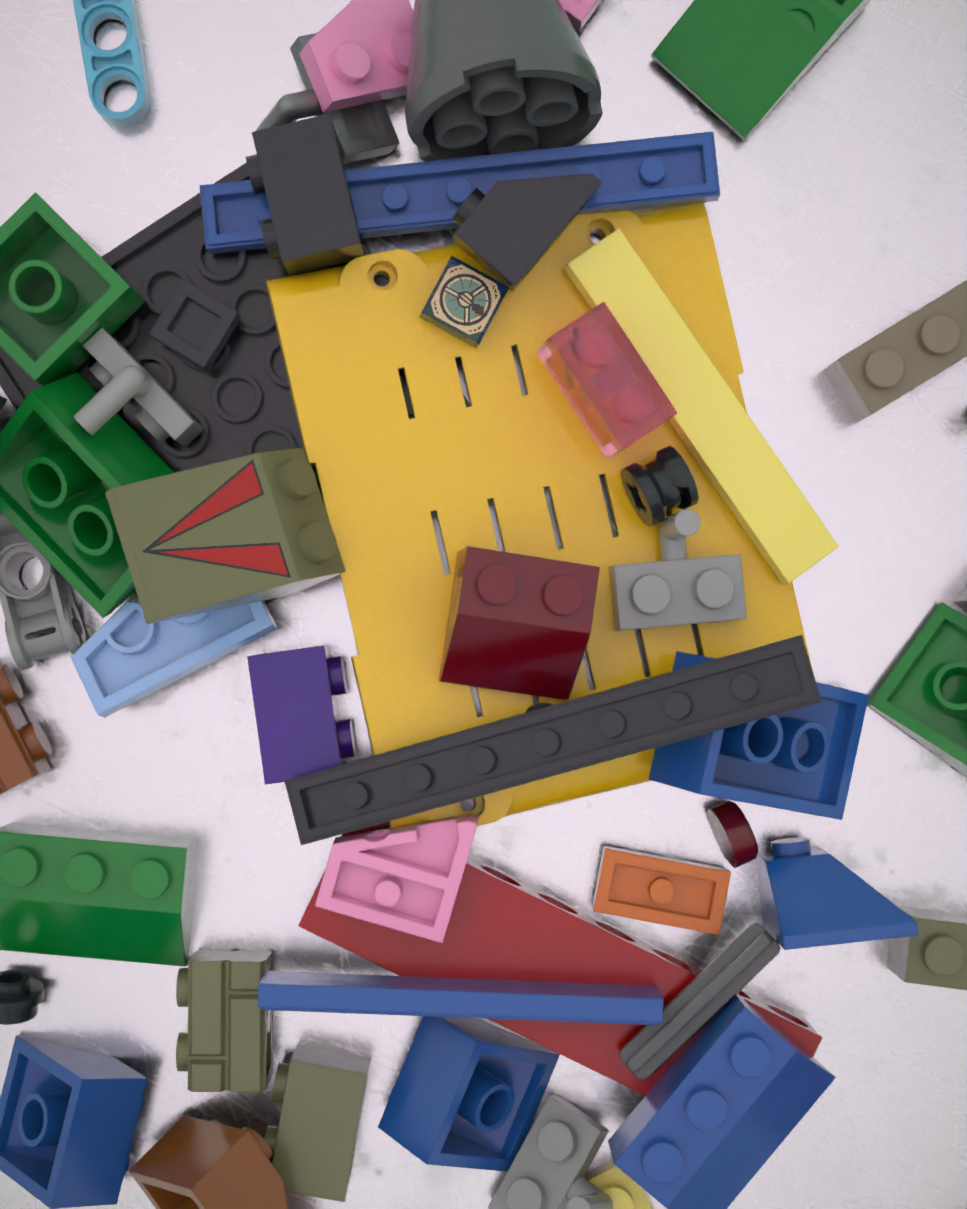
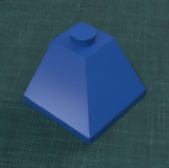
(820, 902)

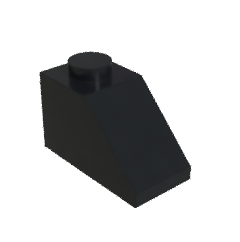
(519, 221)

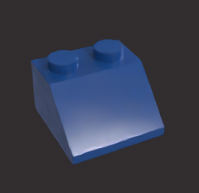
(467, 1093)
(68, 1122)

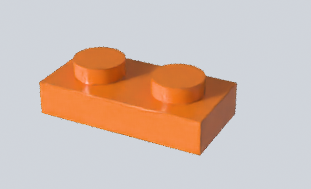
(661, 890)

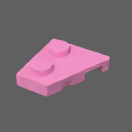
(400, 875)

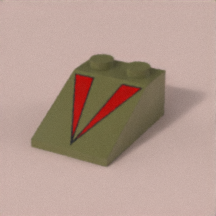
(225, 534)

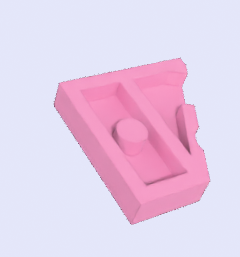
(361, 54)

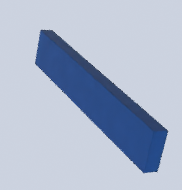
(460, 997)

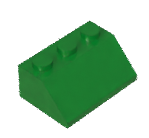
(58, 482)
(96, 893)

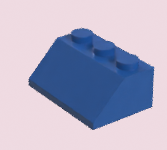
(718, 1111)

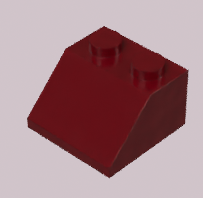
(518, 622)

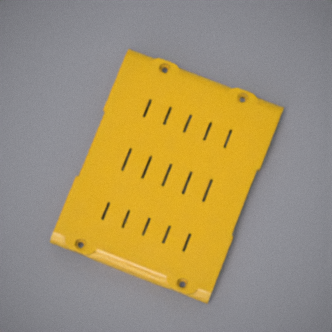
(389, 473)

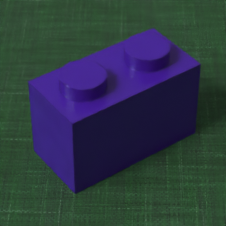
(300, 712)

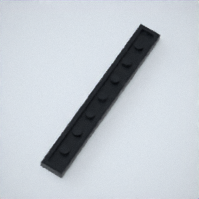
(554, 740)

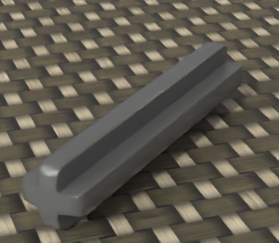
(700, 1001)

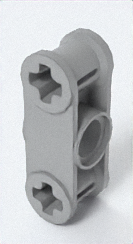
(37, 610)

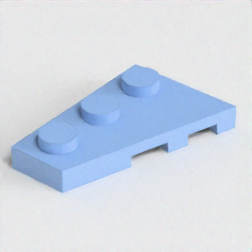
(136, 658)

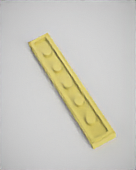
(707, 410)

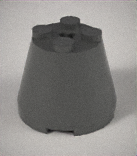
(497, 79)

